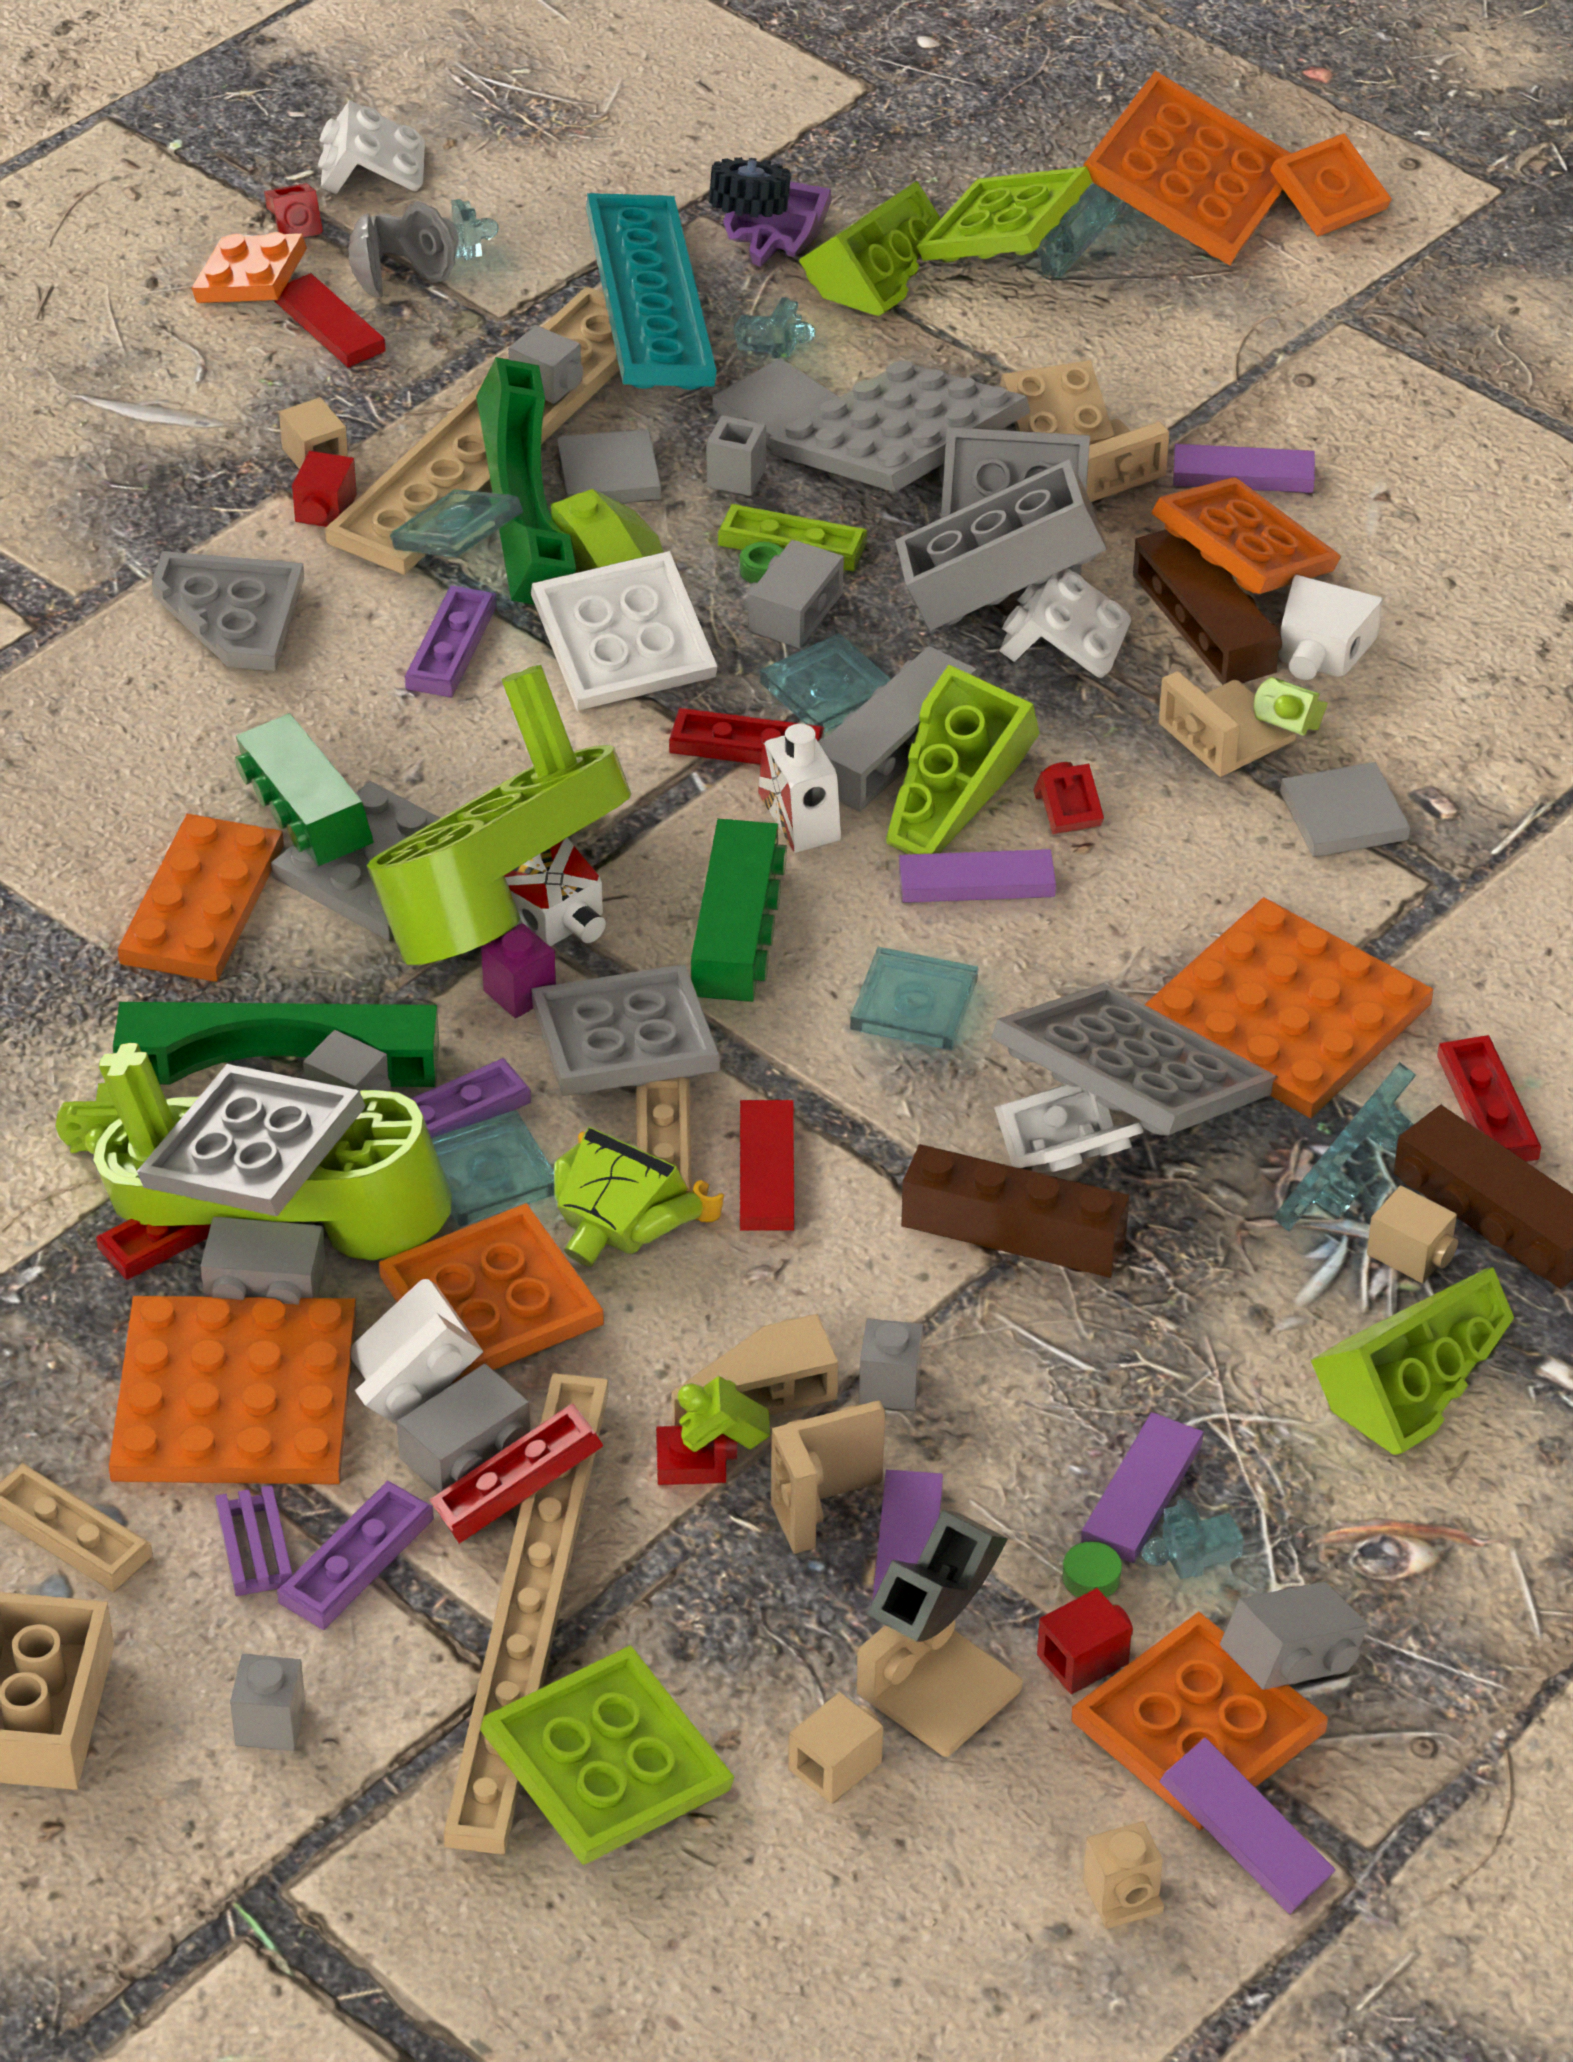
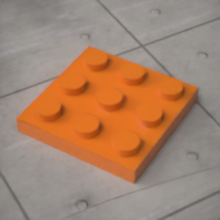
(1245, 535)
(503, 1284)
(1190, 1692)

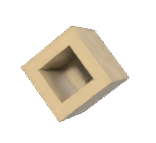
(311, 428)
(1412, 1234)
(836, 1747)

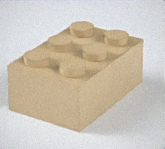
(50, 1685)

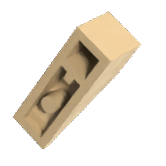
(776, 1366)

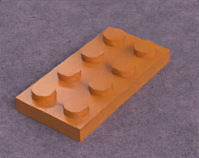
(201, 897)

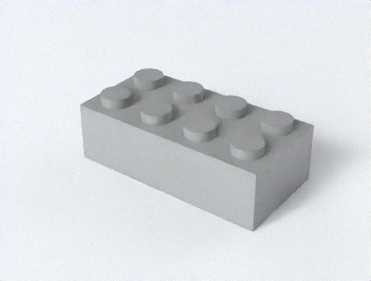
(1000, 545)

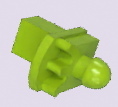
(1288, 706)
(84, 1122)
(718, 1411)

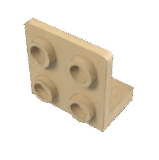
(1061, 400)
(1127, 459)
(1218, 724)
(823, 1460)
(935, 1686)

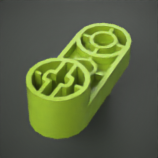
(448, 880)
(372, 1190)

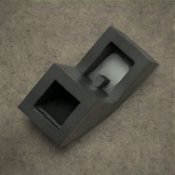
(931, 1594)

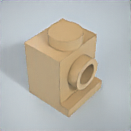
(1123, 1874)

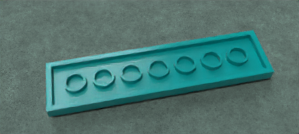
(650, 291)

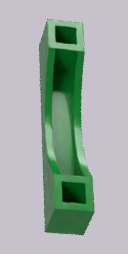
(511, 426)
(202, 1034)

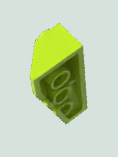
(875, 255)
(603, 530)
(961, 755)
(1410, 1366)

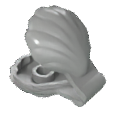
(418, 235)

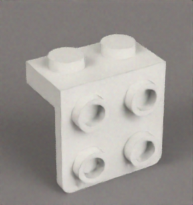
(373, 142)
(1069, 617)
(1059, 1125)
(412, 1352)

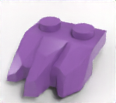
(787, 231)

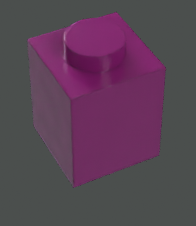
(514, 966)

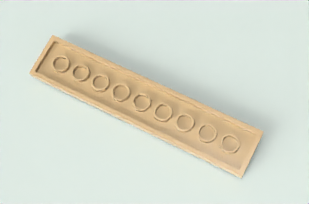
(455, 451)

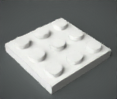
(623, 630)

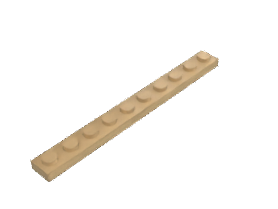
(522, 1629)

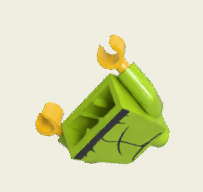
(623, 1196)

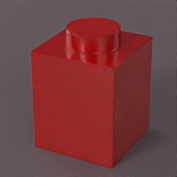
(323, 488)
(1084, 1640)

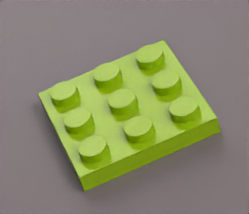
(1005, 214)
(606, 1754)

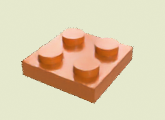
(1330, 184)
(249, 268)

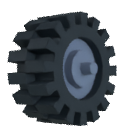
(749, 187)

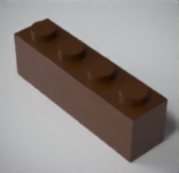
(1207, 608)
(1490, 1191)
(1014, 1210)

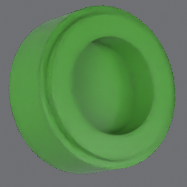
(755, 560)
(1091, 1567)

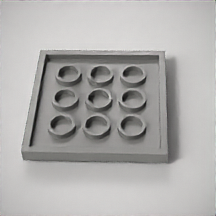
(895, 424)
(1133, 1059)

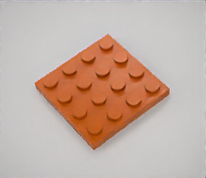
(1189, 167)
(1293, 1003)
(234, 1391)

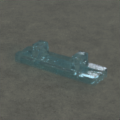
(1077, 230)
(1325, 1181)

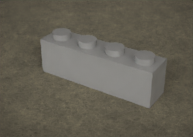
(876, 739)

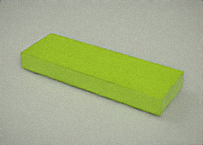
(751, 525)

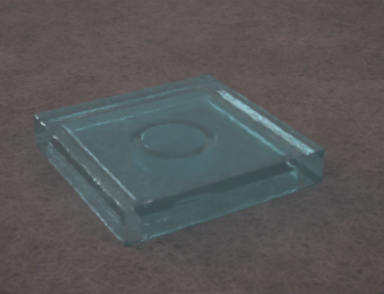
(456, 523)
(824, 681)
(914, 998)
(493, 1167)

